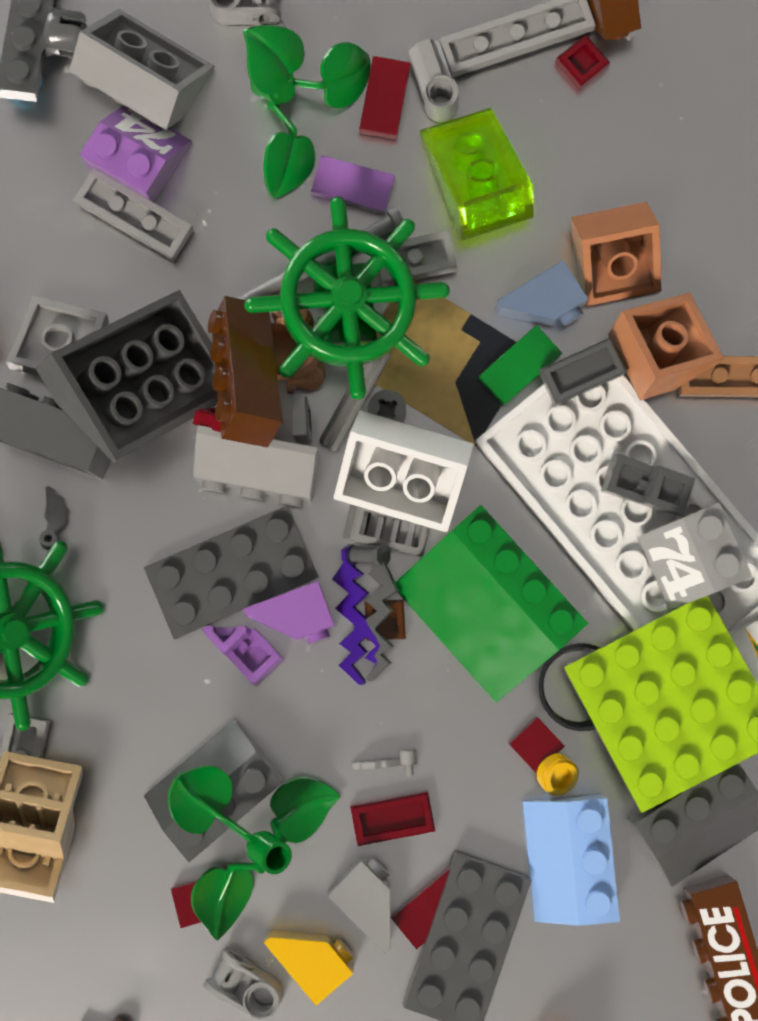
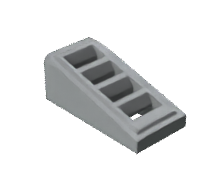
(353, 527)

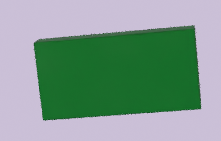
(520, 365)

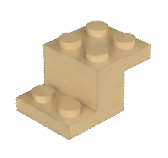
(35, 823)

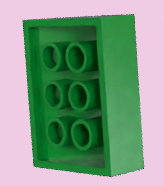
(489, 604)

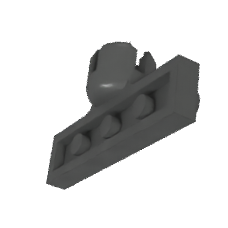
(31, 35)

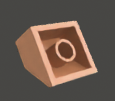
(617, 253)
(664, 345)

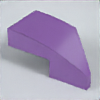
(246, 650)

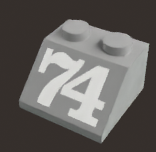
(694, 556)

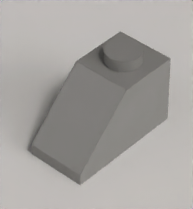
(365, 899)

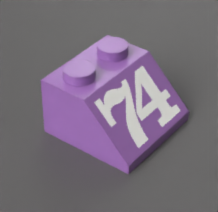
(135, 152)

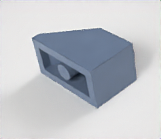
(546, 299)

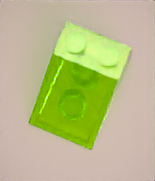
(478, 174)

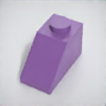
(296, 613)

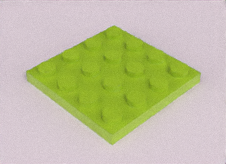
(671, 702)

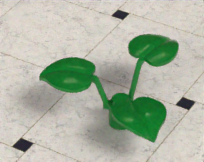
(271, 60)
(195, 802)

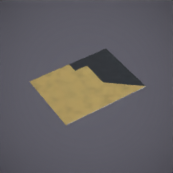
(450, 383)

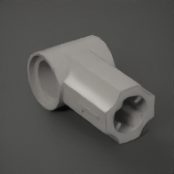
(434, 79)

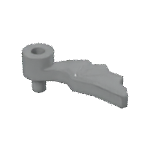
(406, 758)

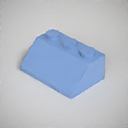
(571, 860)

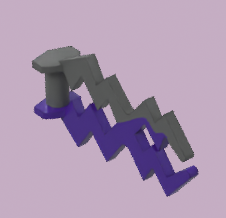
(364, 626)

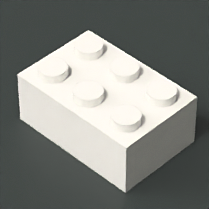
(402, 471)

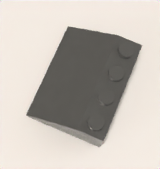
(134, 376)

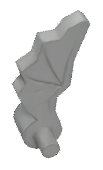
(55, 516)

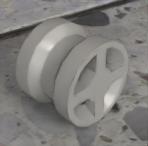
(389, 397)

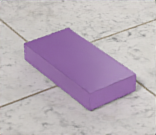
(354, 183)

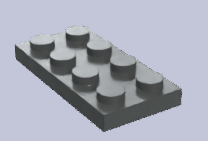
(231, 572)
(467, 941)

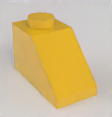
(312, 960)

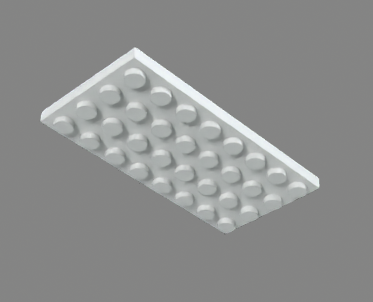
(558, 468)

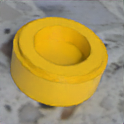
(557, 774)

